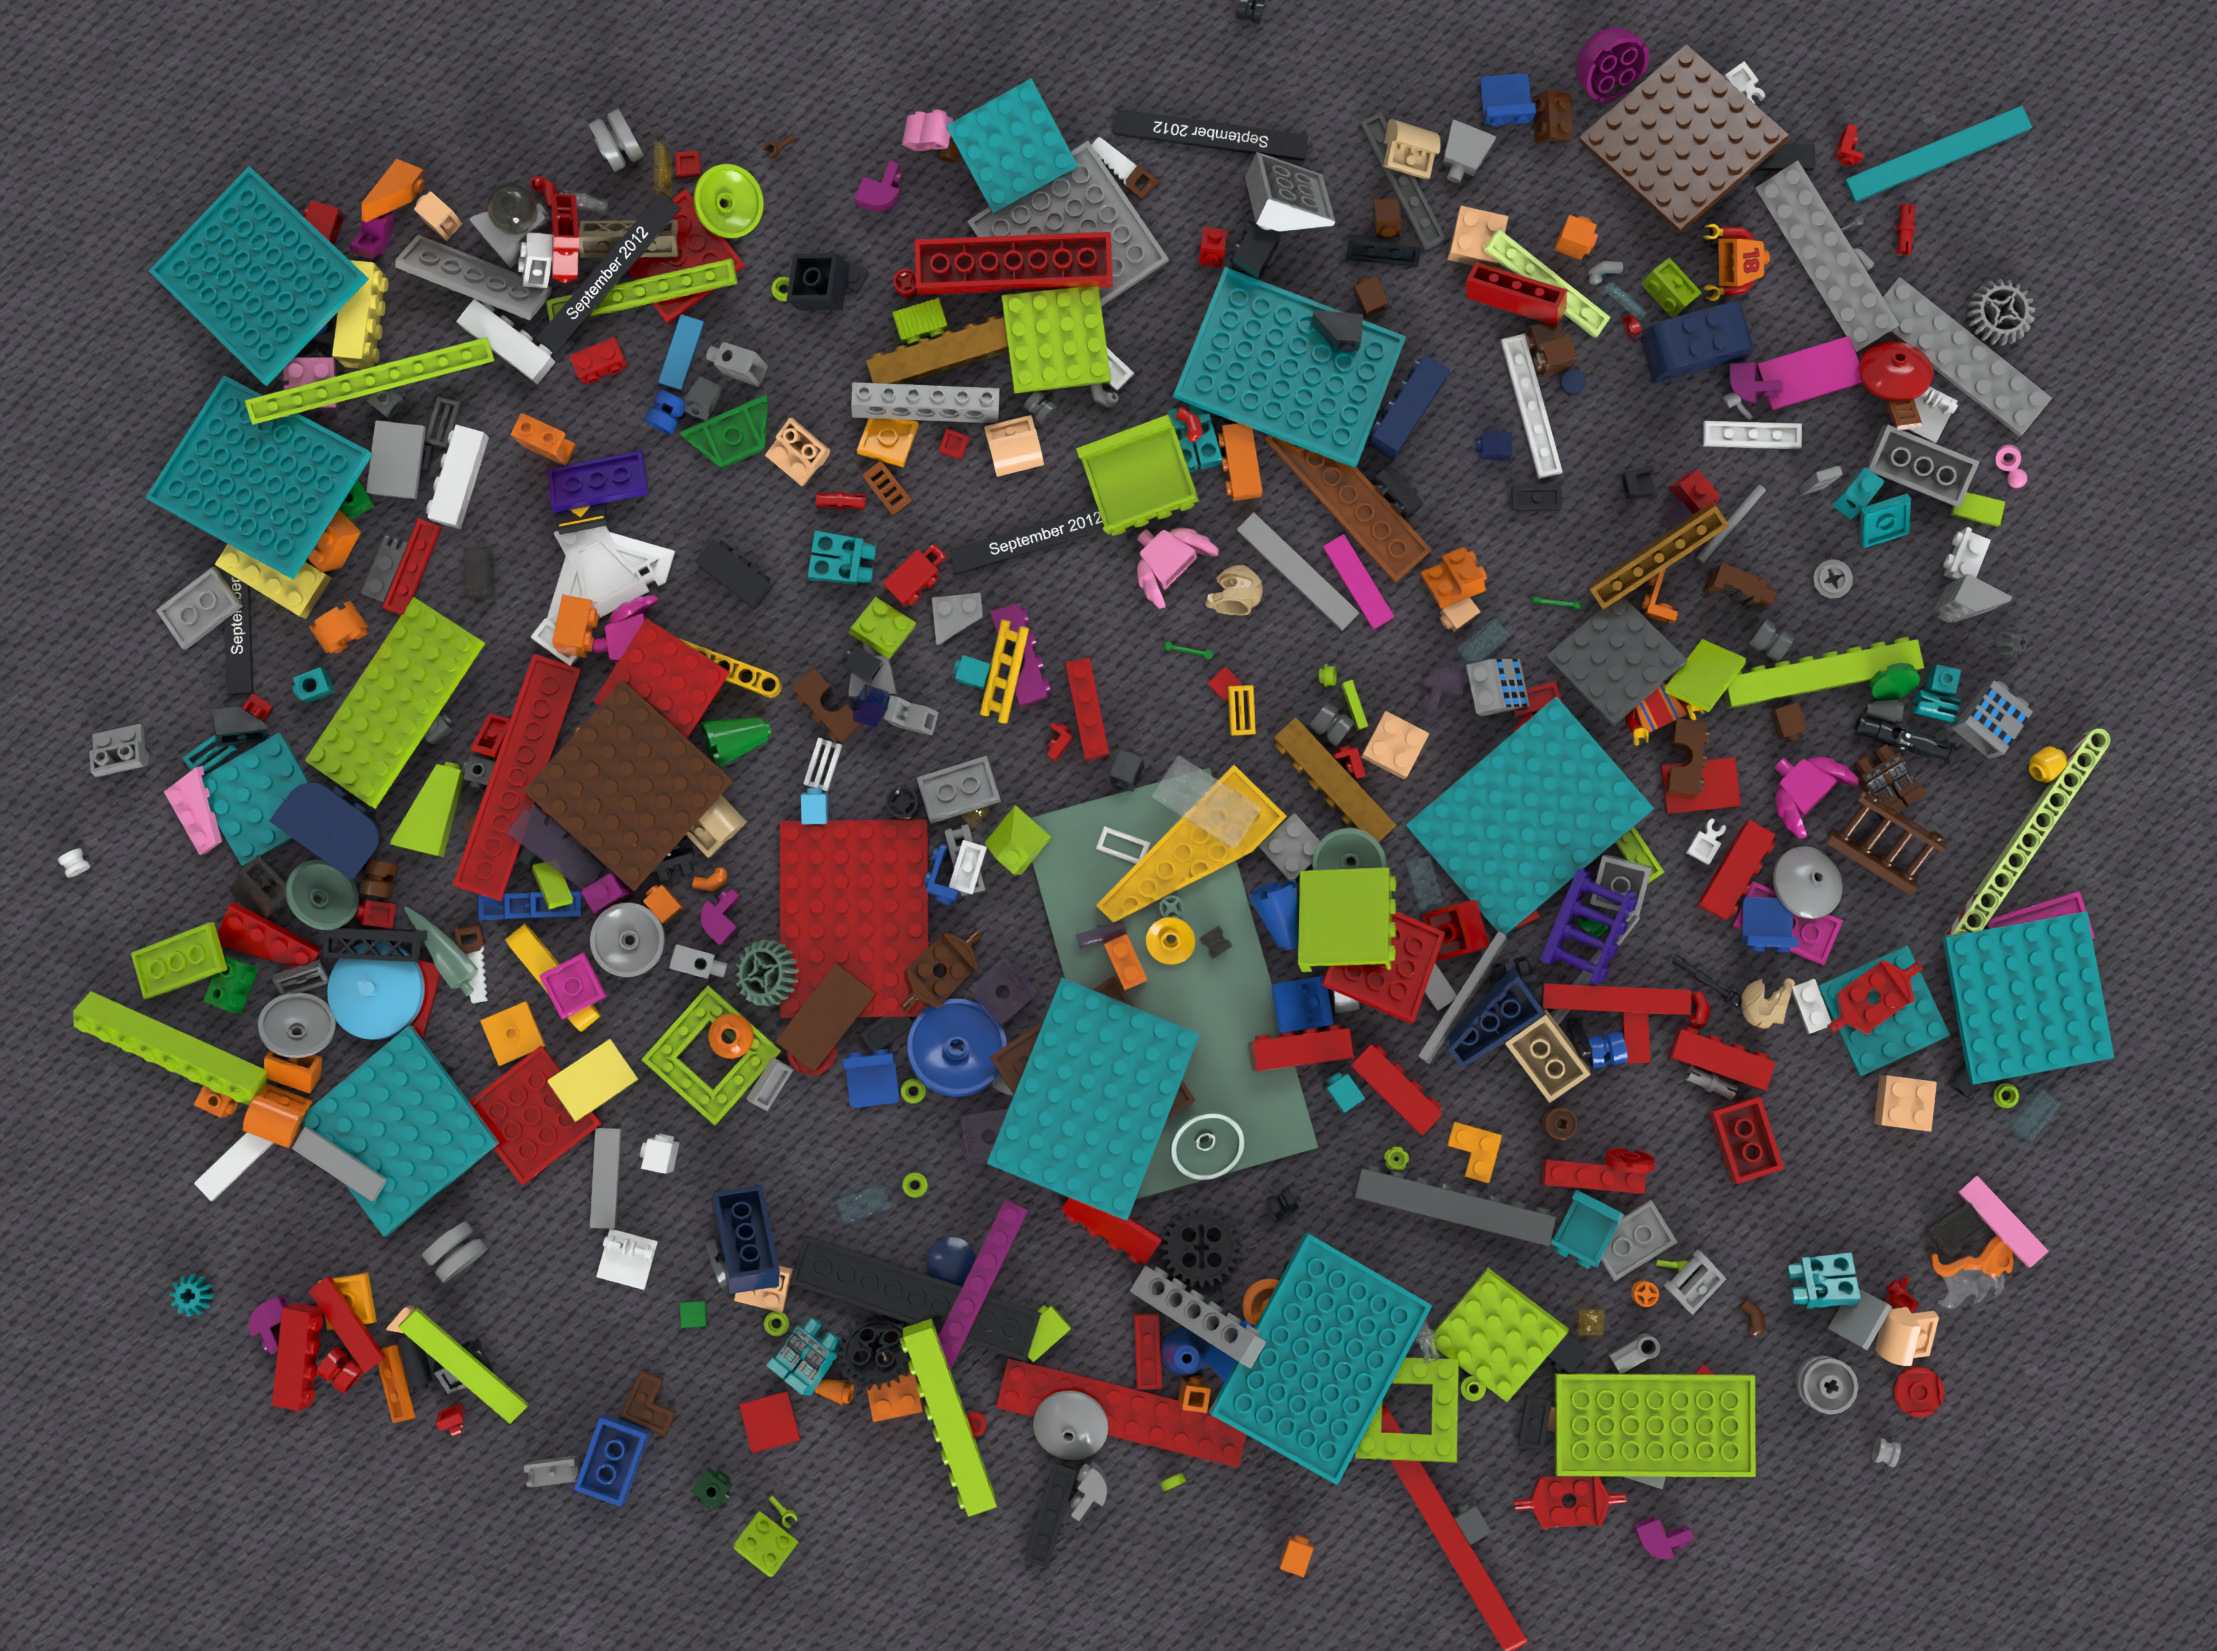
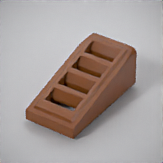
(1903, 409)
(877, 468)

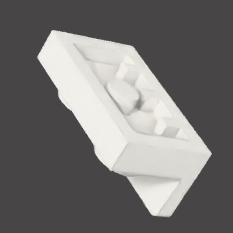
(1967, 554)

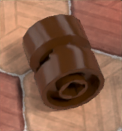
(379, 878)
(1559, 1123)

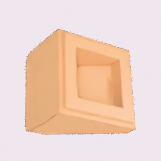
(401, 1316)

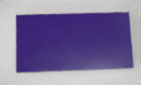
(597, 481)

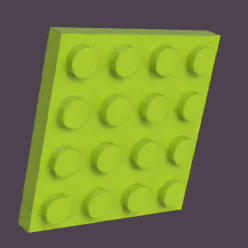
(1056, 339)
(1498, 1334)

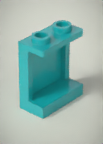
(1586, 1230)

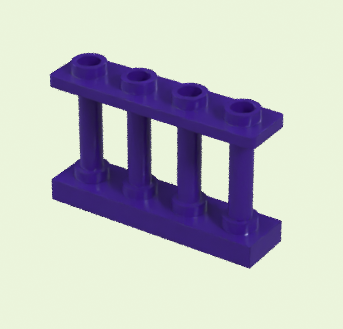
(1564, 929)

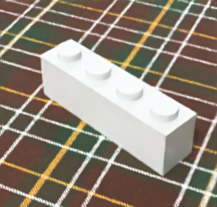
(505, 341)
(457, 476)

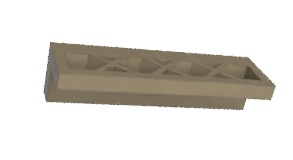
(602, 240)

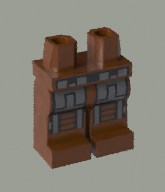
(1740, 586)
(1889, 779)

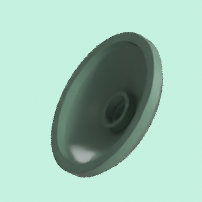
(1345, 843)
(331, 888)
(1208, 1156)

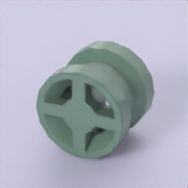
(1170, 906)

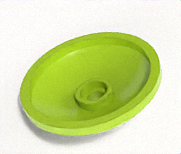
(741, 198)

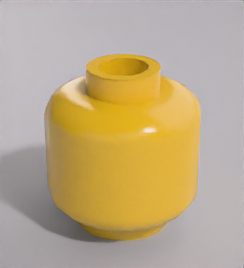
(2047, 764)

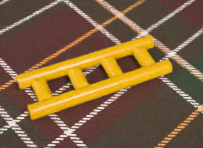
(1014, 662)

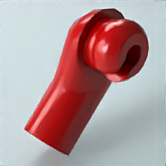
(544, 187)
(1193, 424)
(1702, 1012)

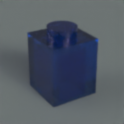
(1494, 445)
(870, 705)

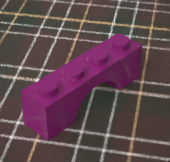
(1030, 685)

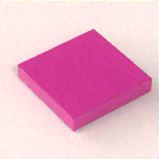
(573, 986)

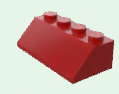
(1122, 1234)

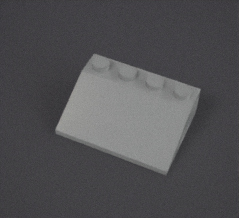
(1287, 195)

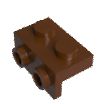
(1553, 117)

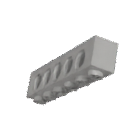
(925, 402)
(1243, 1349)

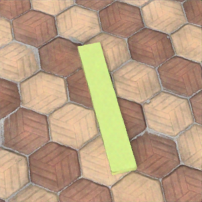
(1521, 262)

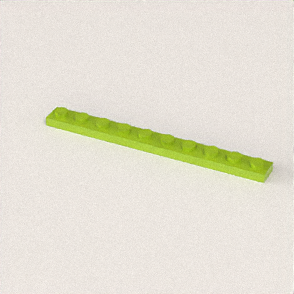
(369, 380)

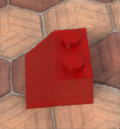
(1462, 929)

